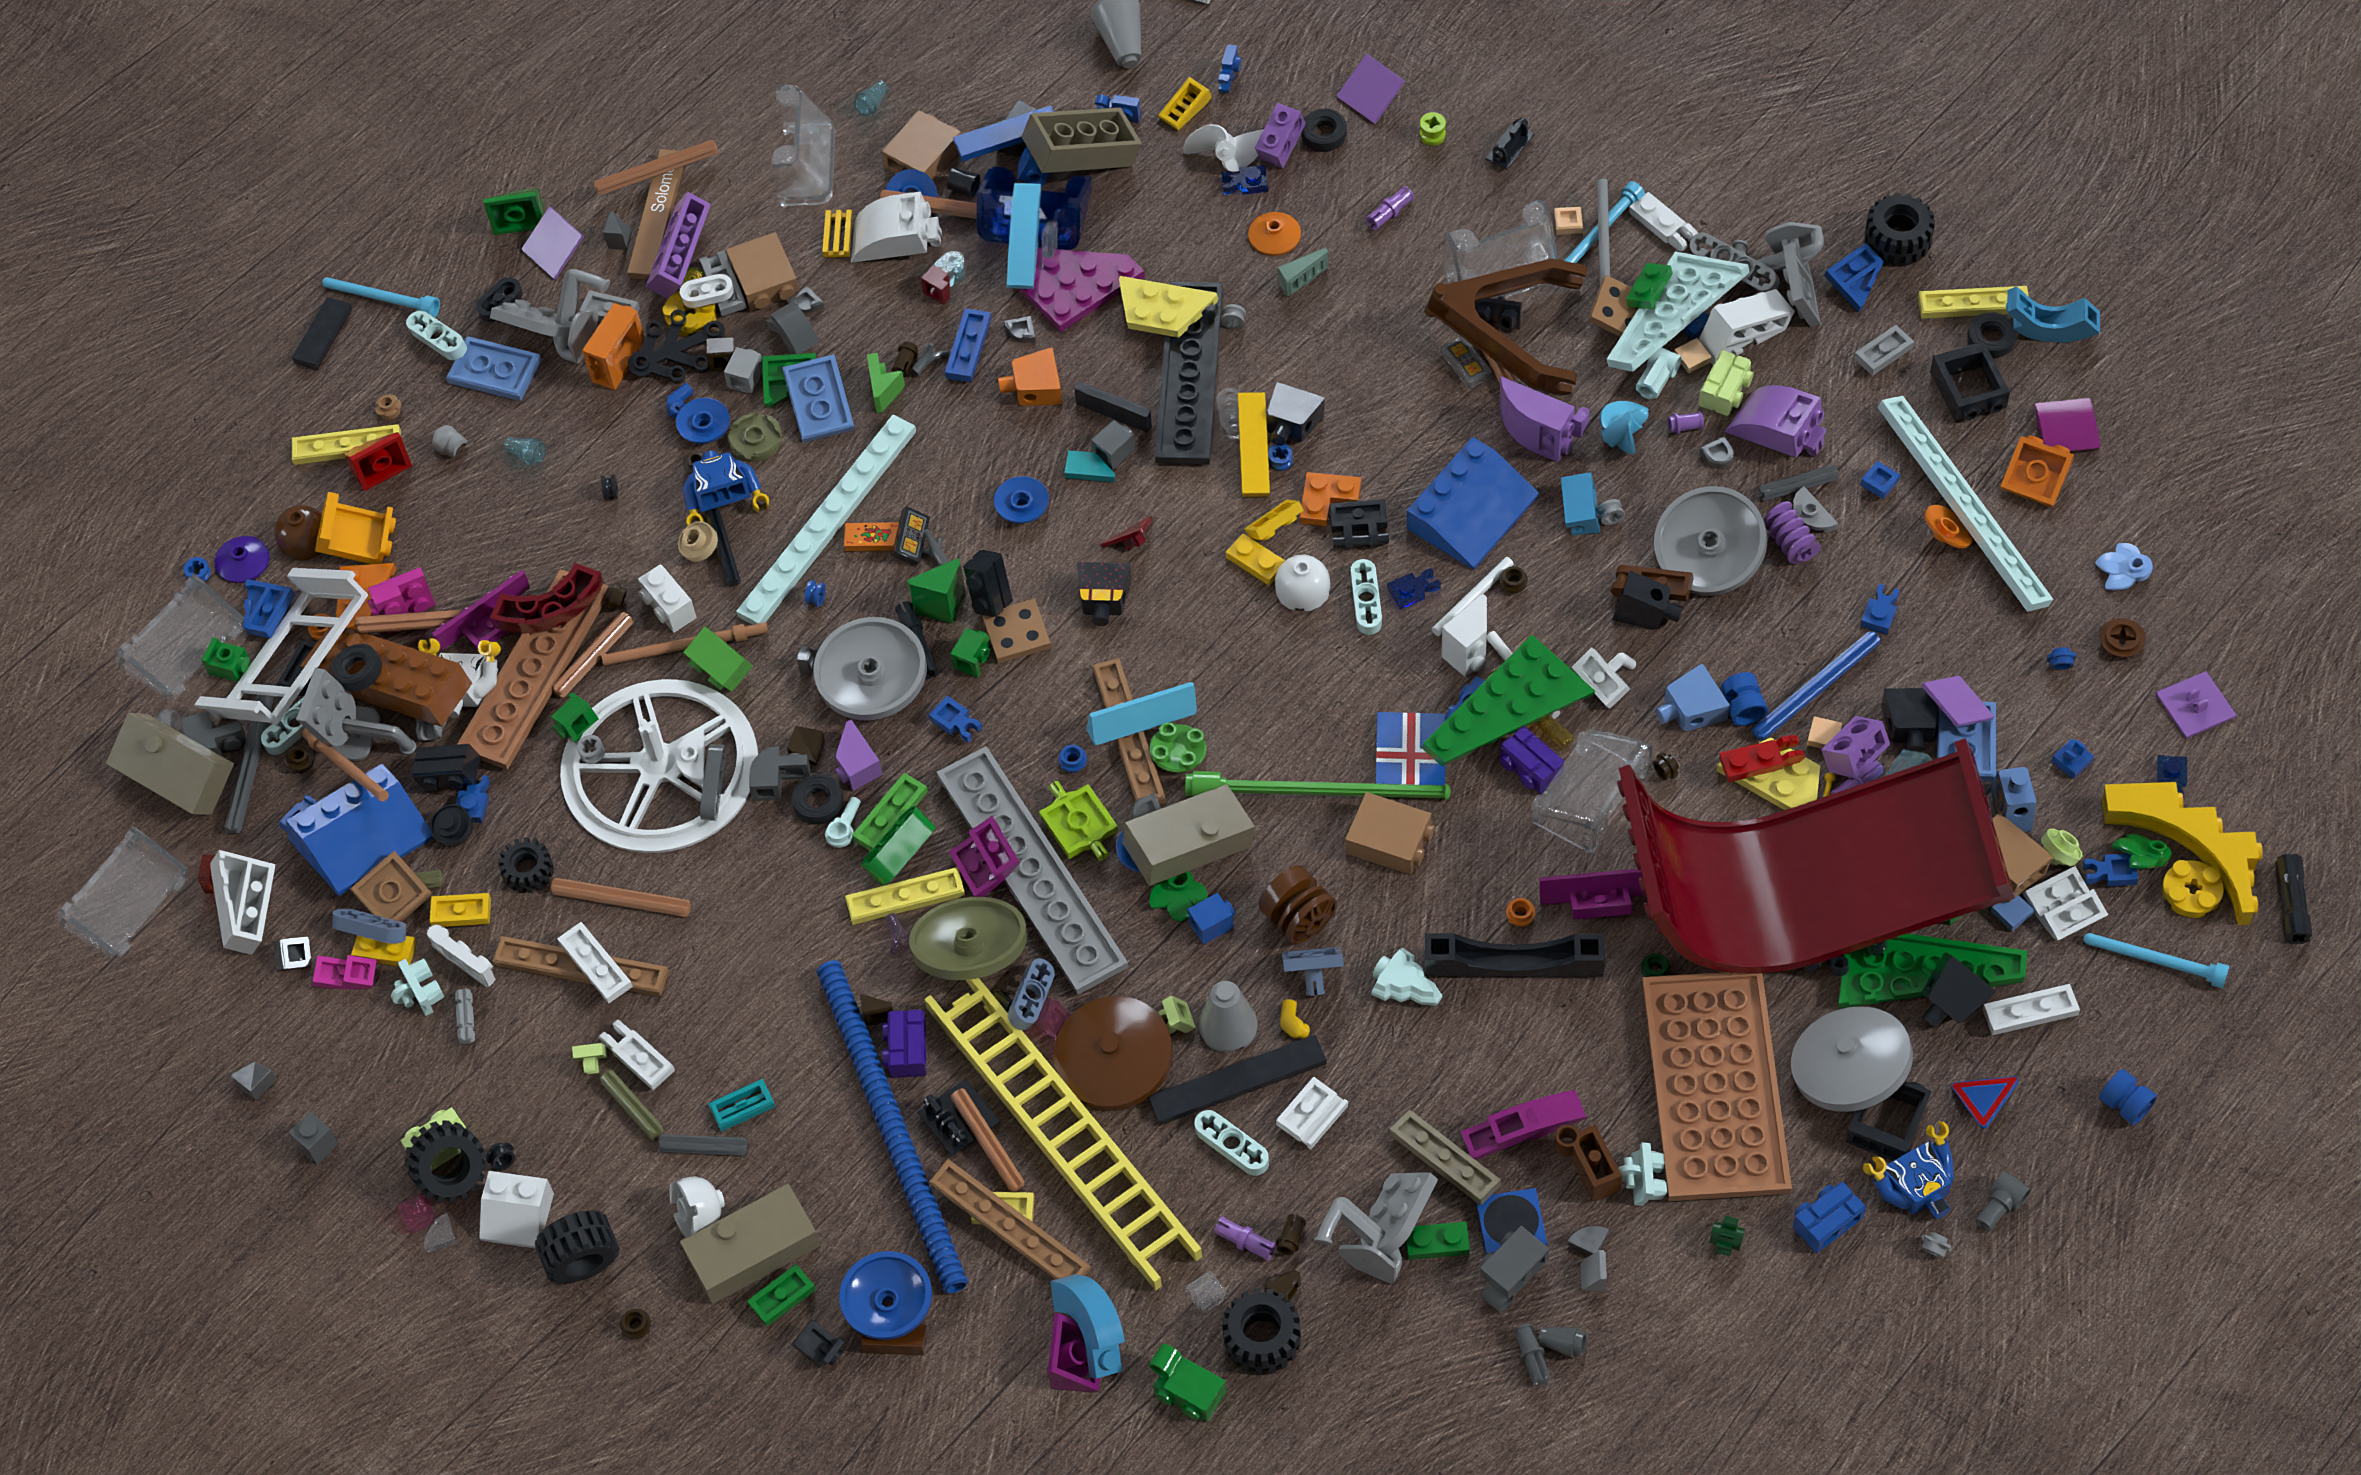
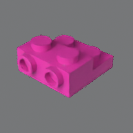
(401, 595)

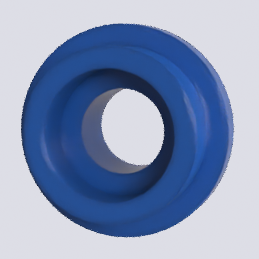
(2061, 658)
(1070, 752)

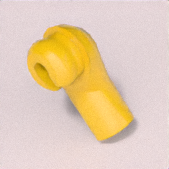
(1290, 1023)

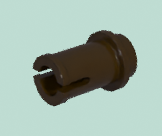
(905, 357)
(1289, 1239)

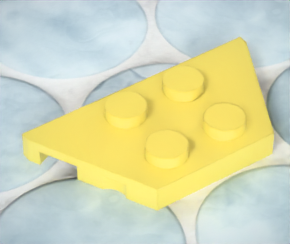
(1161, 306)
(1785, 787)

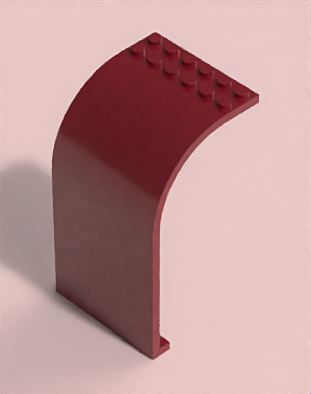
(1822, 872)

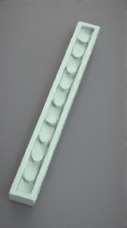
(1965, 504)
(826, 521)

